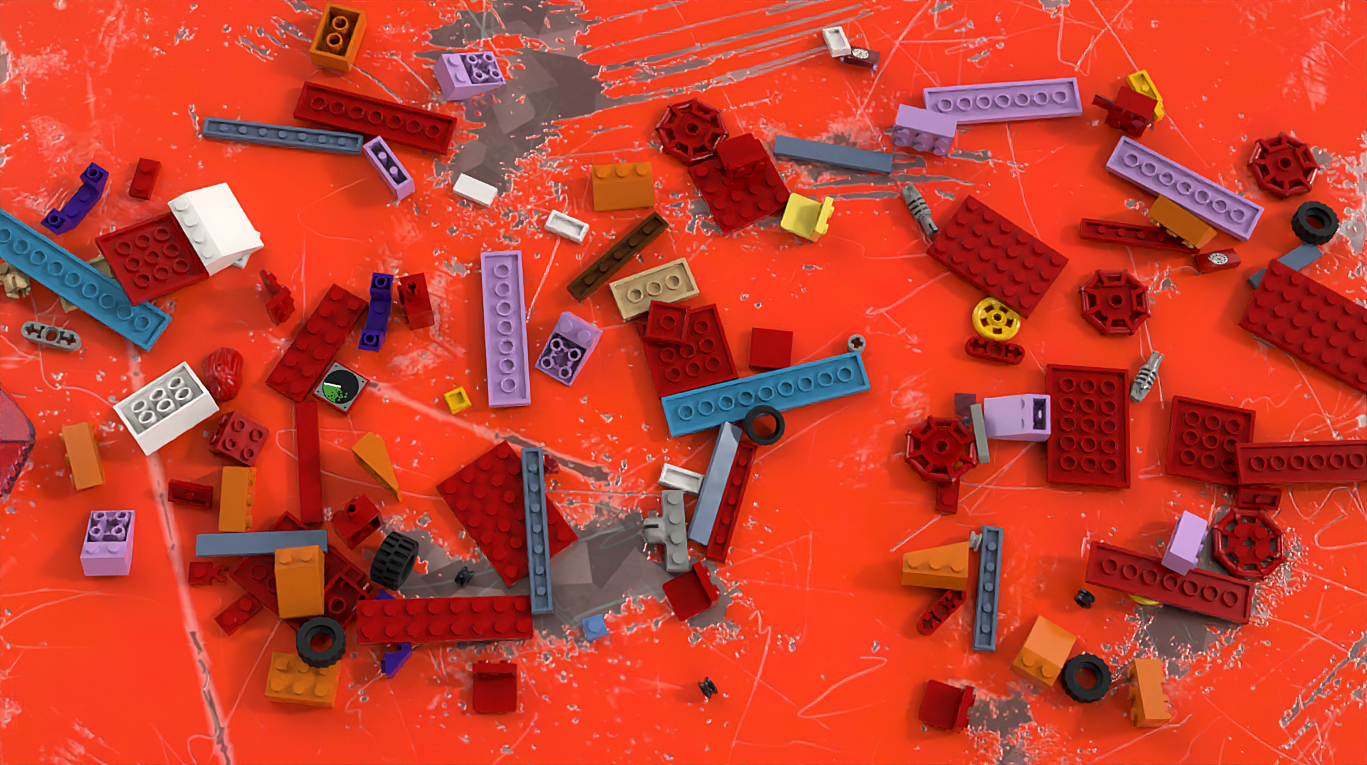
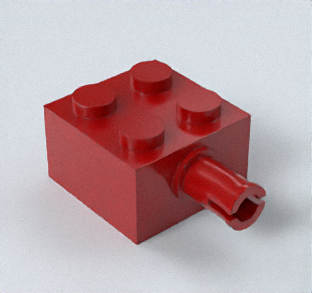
(1128, 110)
(415, 301)
(356, 521)

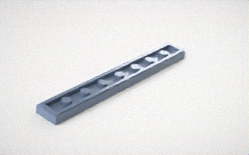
(282, 136)
(537, 531)

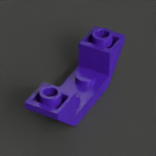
(86, 197)
(378, 314)
(394, 660)

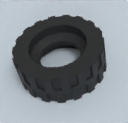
(1322, 213)
(325, 658)
(1097, 666)

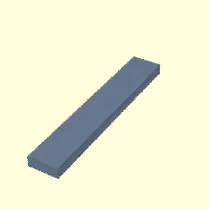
(833, 154)
(714, 483)
(257, 542)
(987, 589)

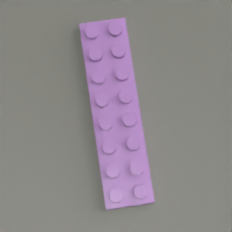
(1006, 100)
(1185, 188)
(505, 329)

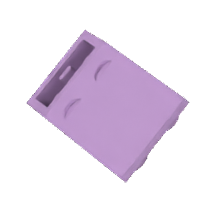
(467, 74)
(568, 348)
(1018, 417)
(108, 543)

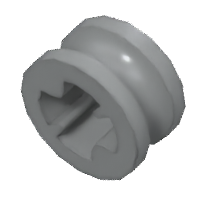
(862, 342)
(974, 541)

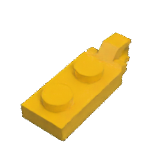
(1143, 84)

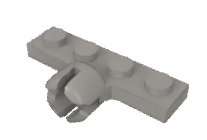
(670, 531)

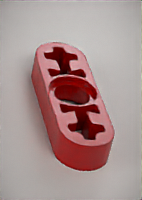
(1000, 344)
(926, 617)

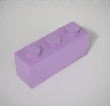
(389, 168)
(1185, 543)

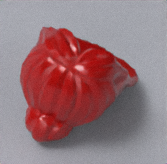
(223, 373)

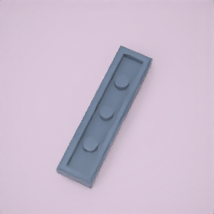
(1296, 259)

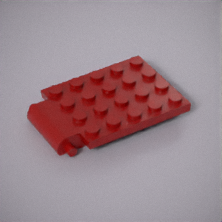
(341, 581)

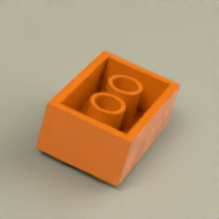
(338, 37)
(297, 683)

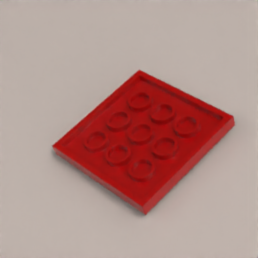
(742, 199)
(151, 258)
(699, 363)
(1204, 438)

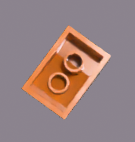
(374, 459)
(300, 581)
(1043, 653)

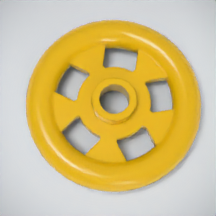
(987, 331)

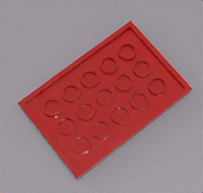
(997, 256)
(1088, 426)
(491, 508)

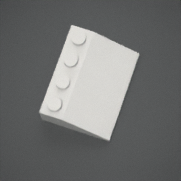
(215, 226)
(166, 408)

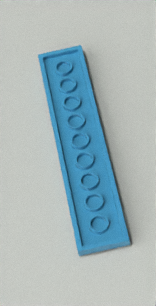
(79, 283)
(781, 389)

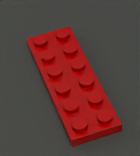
(317, 344)

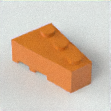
(82, 455)
(937, 567)
(1147, 693)

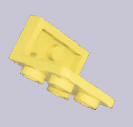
(807, 216)

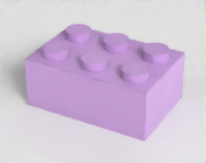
(923, 130)

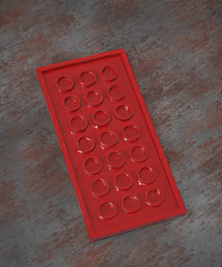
(1310, 323)

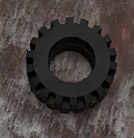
(394, 560)

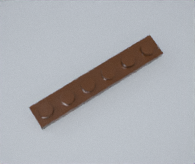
(617, 256)

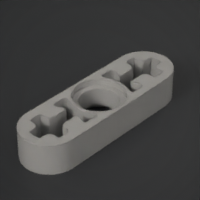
(58, 343)
(980, 434)

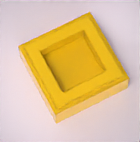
(457, 400)

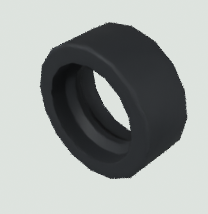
(780, 425)

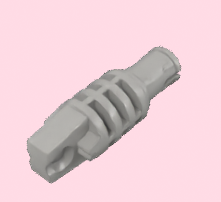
(919, 208)
(1145, 377)

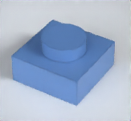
(594, 627)

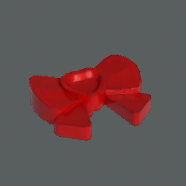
(551, 465)

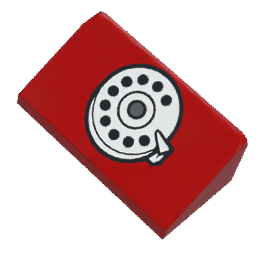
(1217, 261)

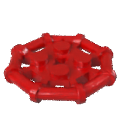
(687, 140)
(1276, 172)
(1109, 311)
(937, 459)
(1254, 533)

